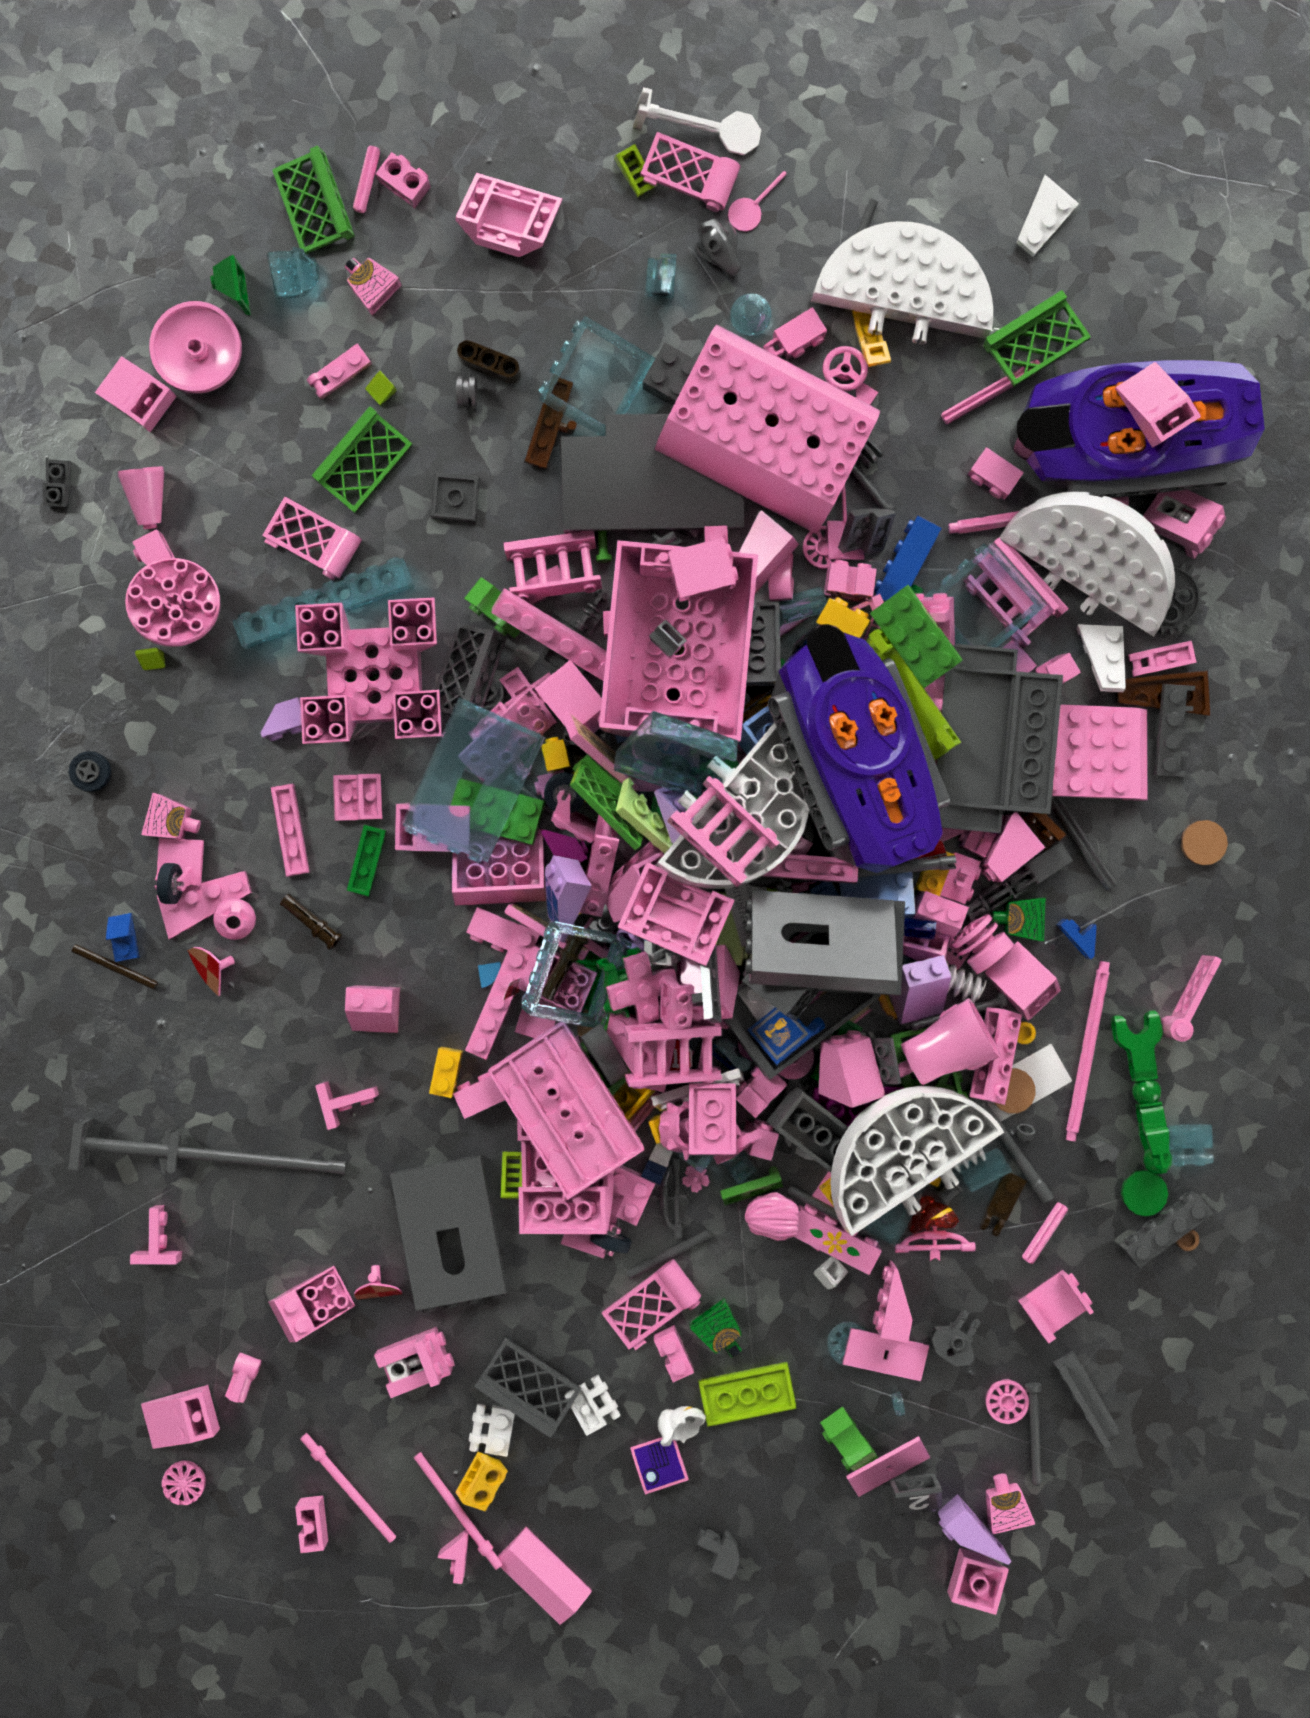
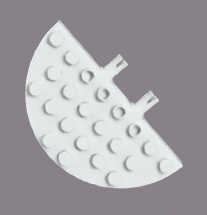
(910, 277)
(1101, 551)
(768, 792)
(901, 1148)

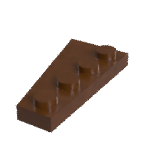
(1148, 690)

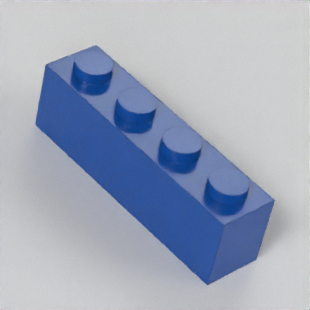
(909, 557)

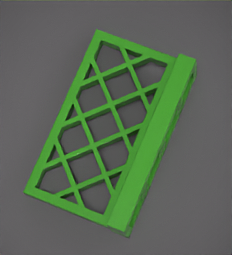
(328, 189)
(1022, 326)
(347, 445)
(607, 792)

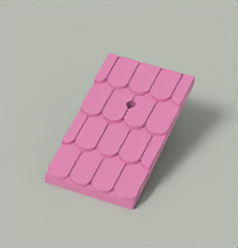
(578, 1124)

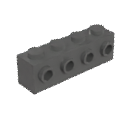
(1165, 1229)

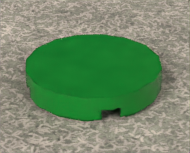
(1144, 1193)

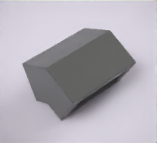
(667, 639)
(1101, 1151)

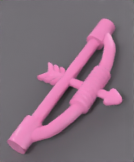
(964, 1246)

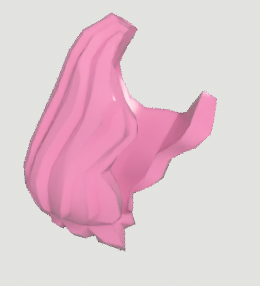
(773, 1216)

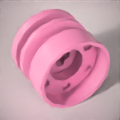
(982, 943)

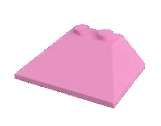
(506, 215)
(675, 915)

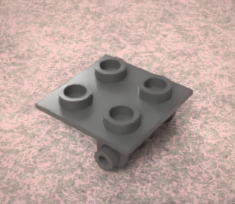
(582, 609)

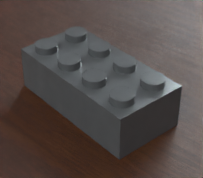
(669, 375)
(808, 1126)

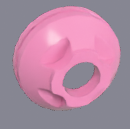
(236, 908)

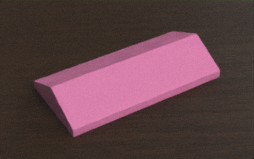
(544, 1576)

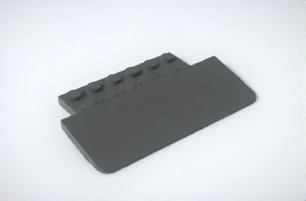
(1005, 736)

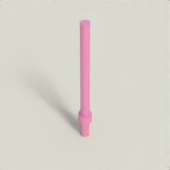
(318, 1454)
(484, 1546)

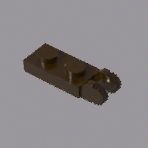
(1002, 1201)

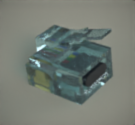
(661, 276)

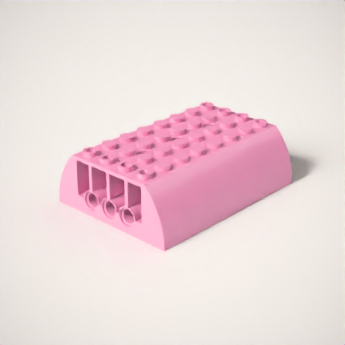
(760, 460)
(714, 659)

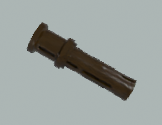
(318, 927)
(568, 955)

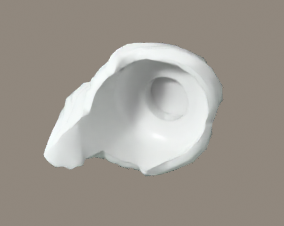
(679, 1424)

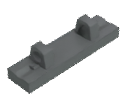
(710, 990)

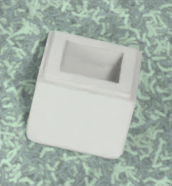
(831, 1272)

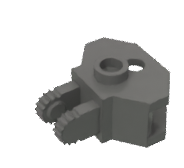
(955, 1338)

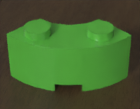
(482, 599)
(844, 1434)

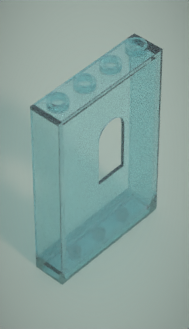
(485, 747)

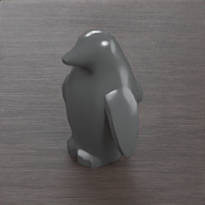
(719, 246)

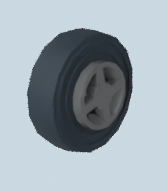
(81, 769)

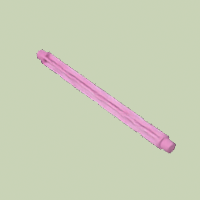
(994, 521)
(1087, 1051)

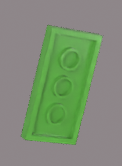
(916, 636)
(523, 819)

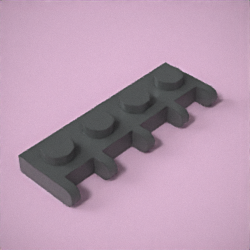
(1171, 730)

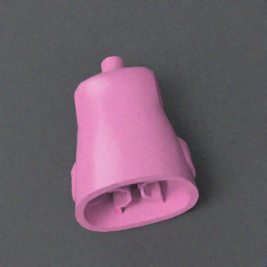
(949, 1045)

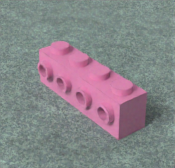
(992, 1080)

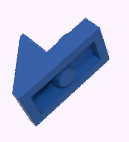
(123, 937)
(1082, 941)

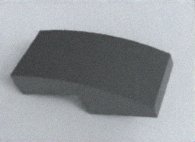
(57, 483)

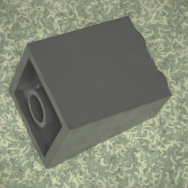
(787, 999)

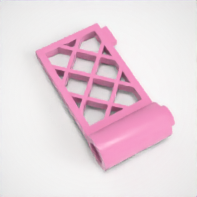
(719, 180)
(339, 547)
(1178, 1024)
(678, 1291)

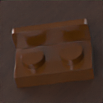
(1043, 828)

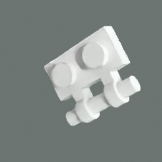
(587, 1411)
(499, 1432)

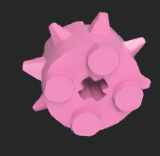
(675, 1128)

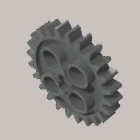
(1186, 581)

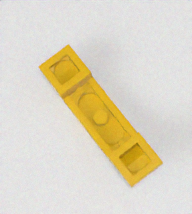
(871, 345)

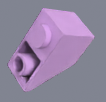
(283, 719)

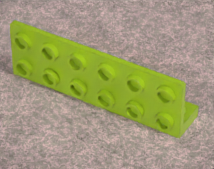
(934, 726)

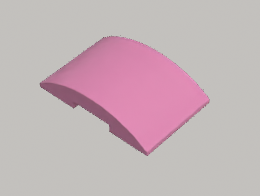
(545, 1207)

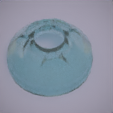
(746, 324)

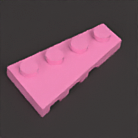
(201, 902)

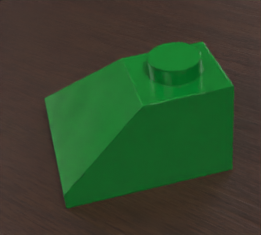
(231, 283)

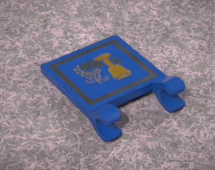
(782, 1035)

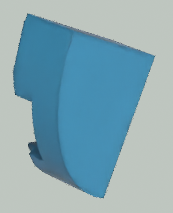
(488, 973)

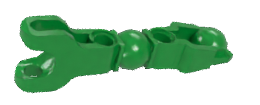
(1146, 1090)

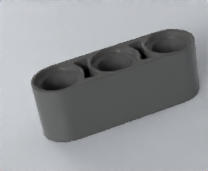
(605, 1054)

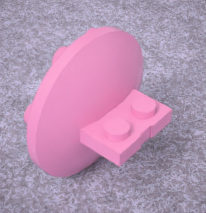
(172, 602)

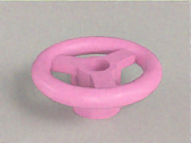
(841, 376)

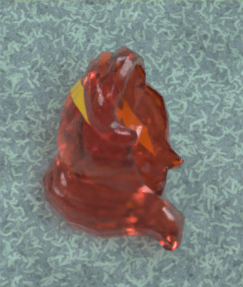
(933, 1214)

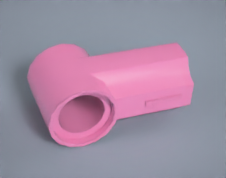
(244, 1372)

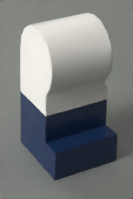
(656, 1163)

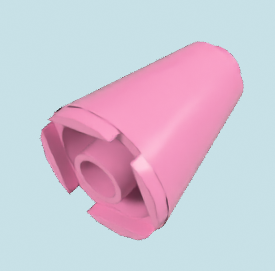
(144, 494)

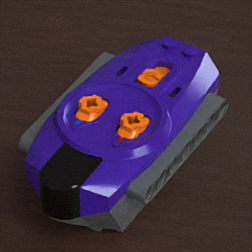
(1087, 441)
(858, 751)

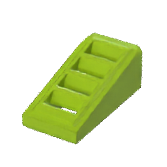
(620, 157)
(505, 1166)

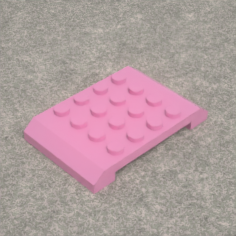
(1101, 753)

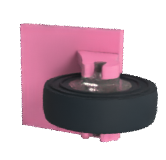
(565, 803)
(178, 867)
(599, 1243)

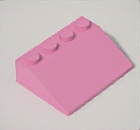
(510, 876)

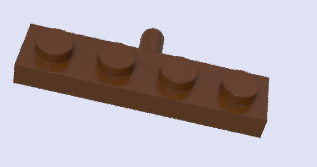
(548, 426)

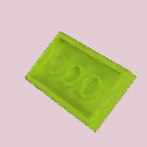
(747, 1394)

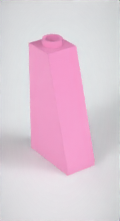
(771, 544)

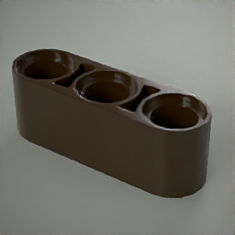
(481, 353)

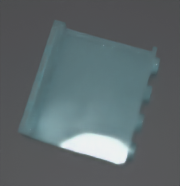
(672, 753)

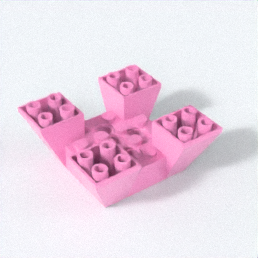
(326, 632)

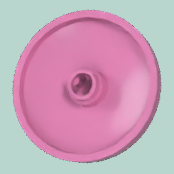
(195, 347)

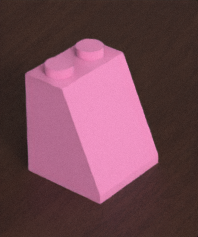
(571, 692)
(1010, 849)
(621, 894)
(945, 912)
(1023, 981)
(728, 982)
(372, 1008)
(849, 1069)

